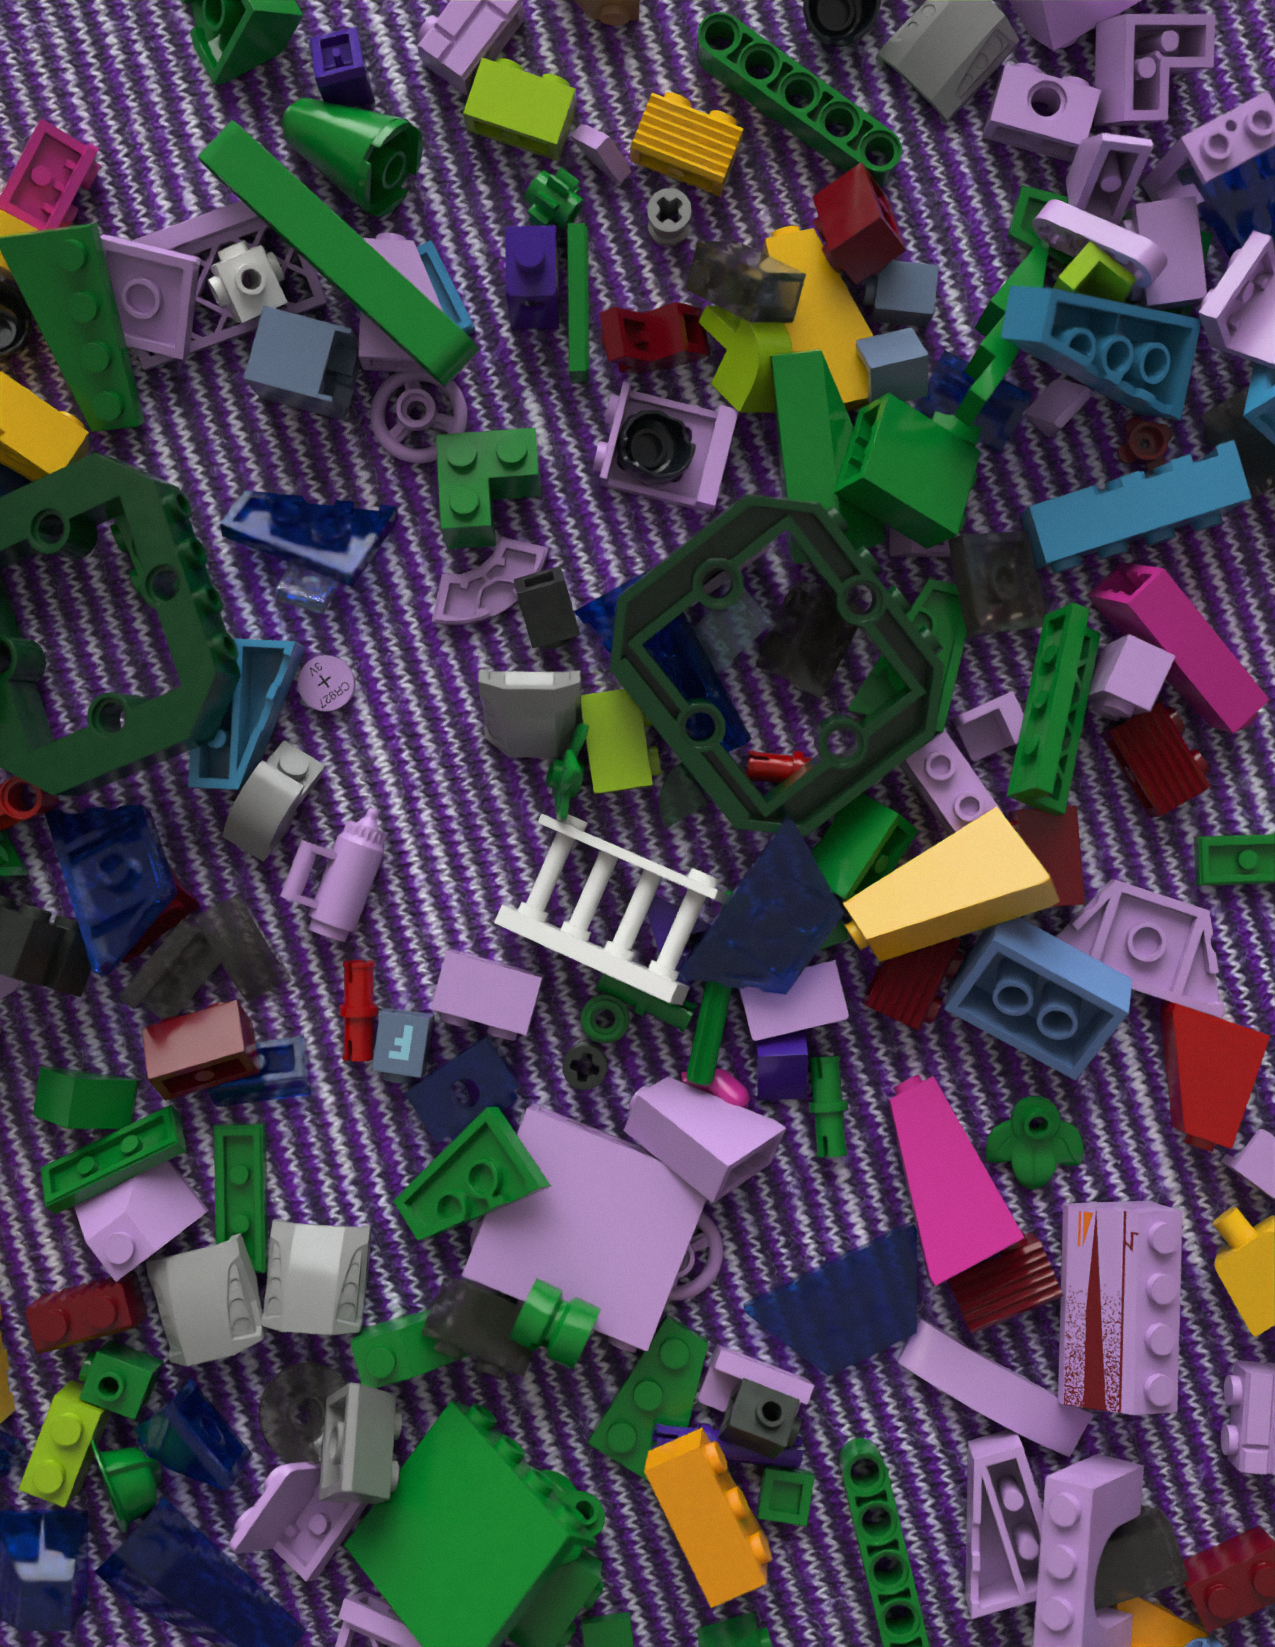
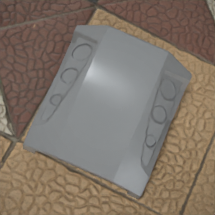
(950, 50)
(530, 711)
(316, 1278)
(207, 1301)

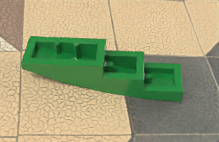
(994, 353)

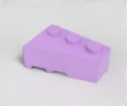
(1001, 1525)

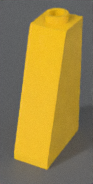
(825, 312)
(951, 890)

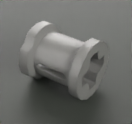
(668, 202)

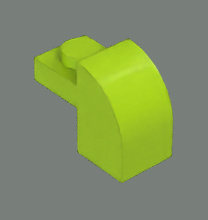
(746, 368)

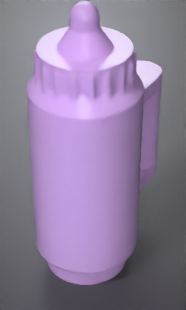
(345, 879)

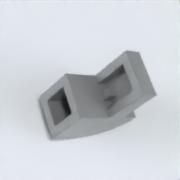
(270, 800)

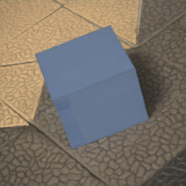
(303, 363)

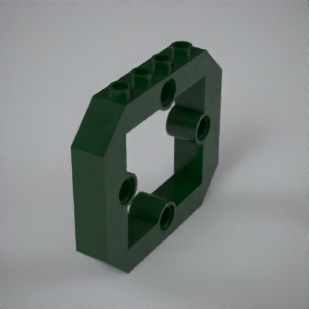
(192, 622)
(879, 739)

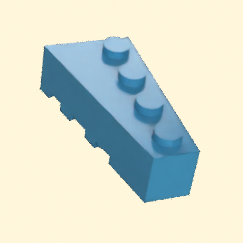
(1111, 346)
(1136, 509)

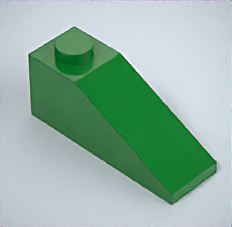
(396, 1351)

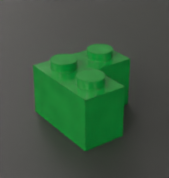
(481, 469)

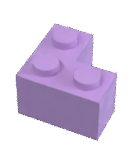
(1136, 59)

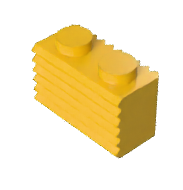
(686, 142)

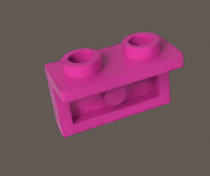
(49, 178)

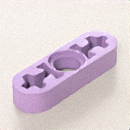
(1071, 229)

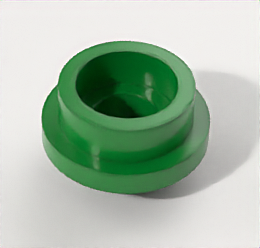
(605, 1034)

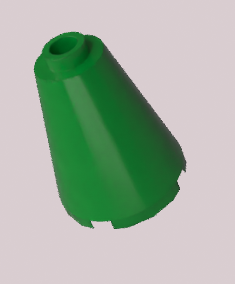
(356, 150)

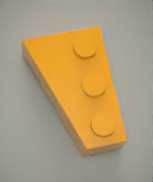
(709, 1516)

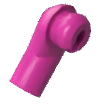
(725, 1087)

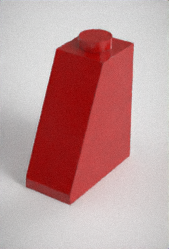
(1208, 1073)

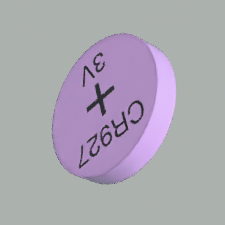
(326, 683)

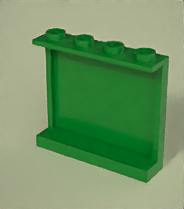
(466, 1534)

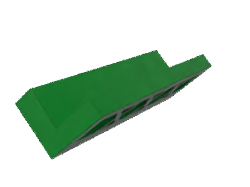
(1054, 710)

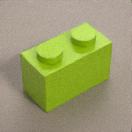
(520, 107)
(618, 743)
(64, 1447)

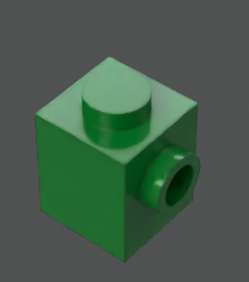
(119, 1378)

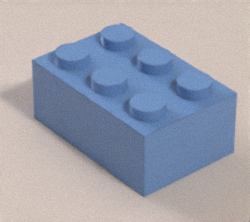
(1039, 995)

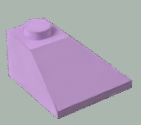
(138, 1217)

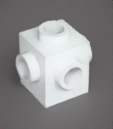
(264, 286)

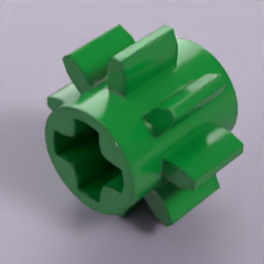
(553, 199)

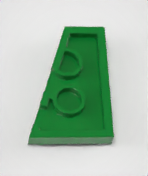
(941, 612)
(471, 1178)
(655, 1391)

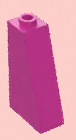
(1204, 670)
(949, 1189)

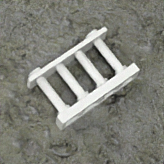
(617, 955)

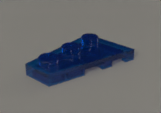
(317, 537)

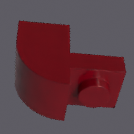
(653, 338)

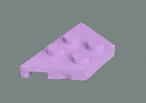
(1153, 942)

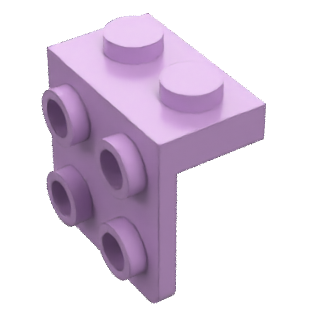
(1242, 306)
(294, 1520)

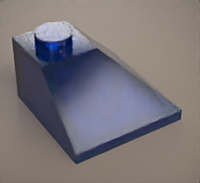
(193, 1438)
(43, 1568)

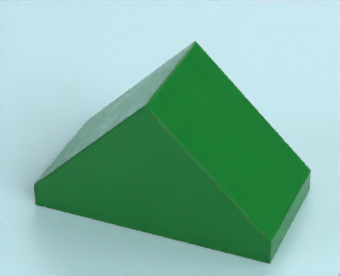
(85, 1099)

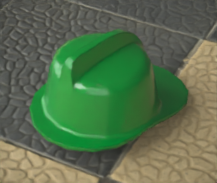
(129, 1482)

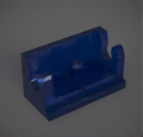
(948, 388)

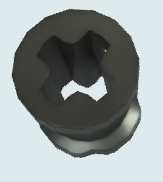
(571, 1071)

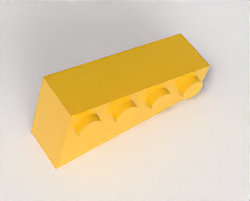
(36, 435)

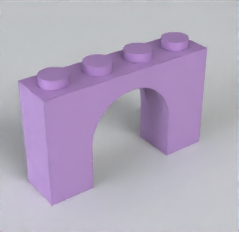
(1078, 1517)

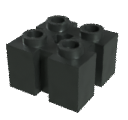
(42, 950)

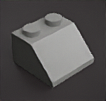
(359, 1446)

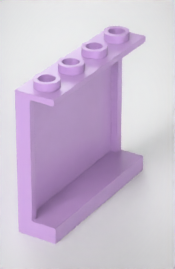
(600, 1233)

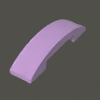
(993, 1389)

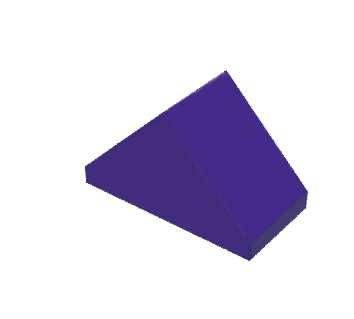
(341, 68)
(782, 1066)

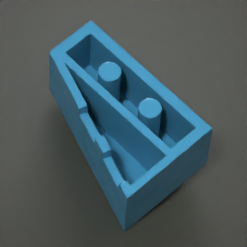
(247, 726)

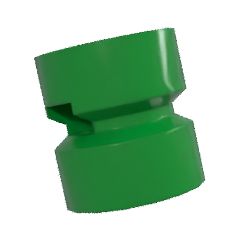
(554, 1324)

